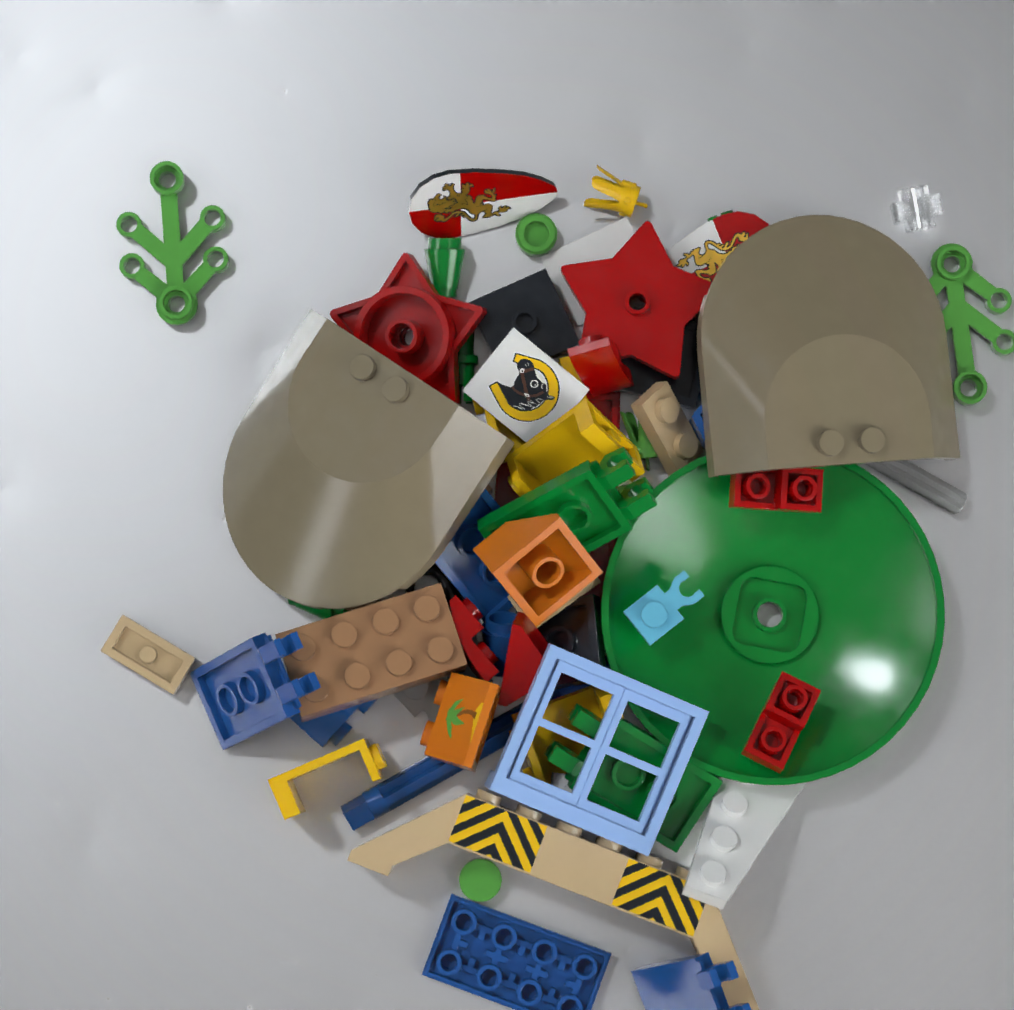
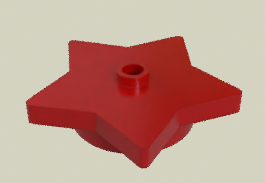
(642, 271)
(412, 303)

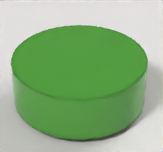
(536, 235)
(480, 880)

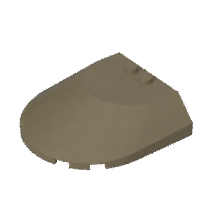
(822, 353)
(350, 472)

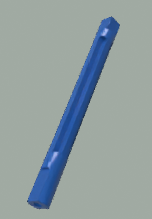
(427, 773)

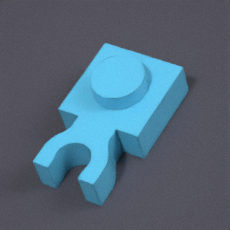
(658, 611)

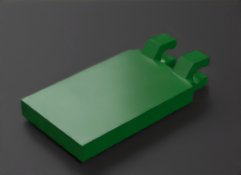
(584, 500)
(626, 786)

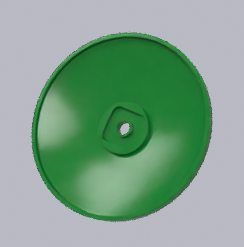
(853, 603)

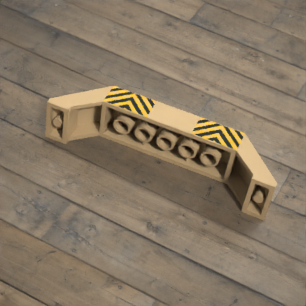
(565, 860)

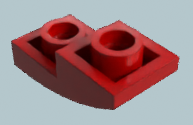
(600, 365)
(778, 490)
(467, 624)
(781, 722)

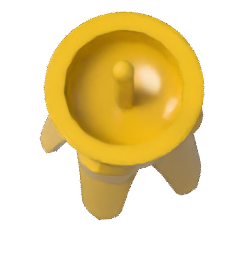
(625, 192)

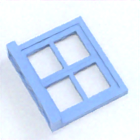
(574, 806)

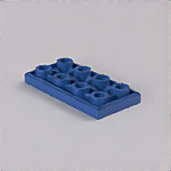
(513, 960)

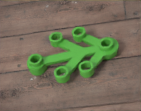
(173, 251)
(960, 315)

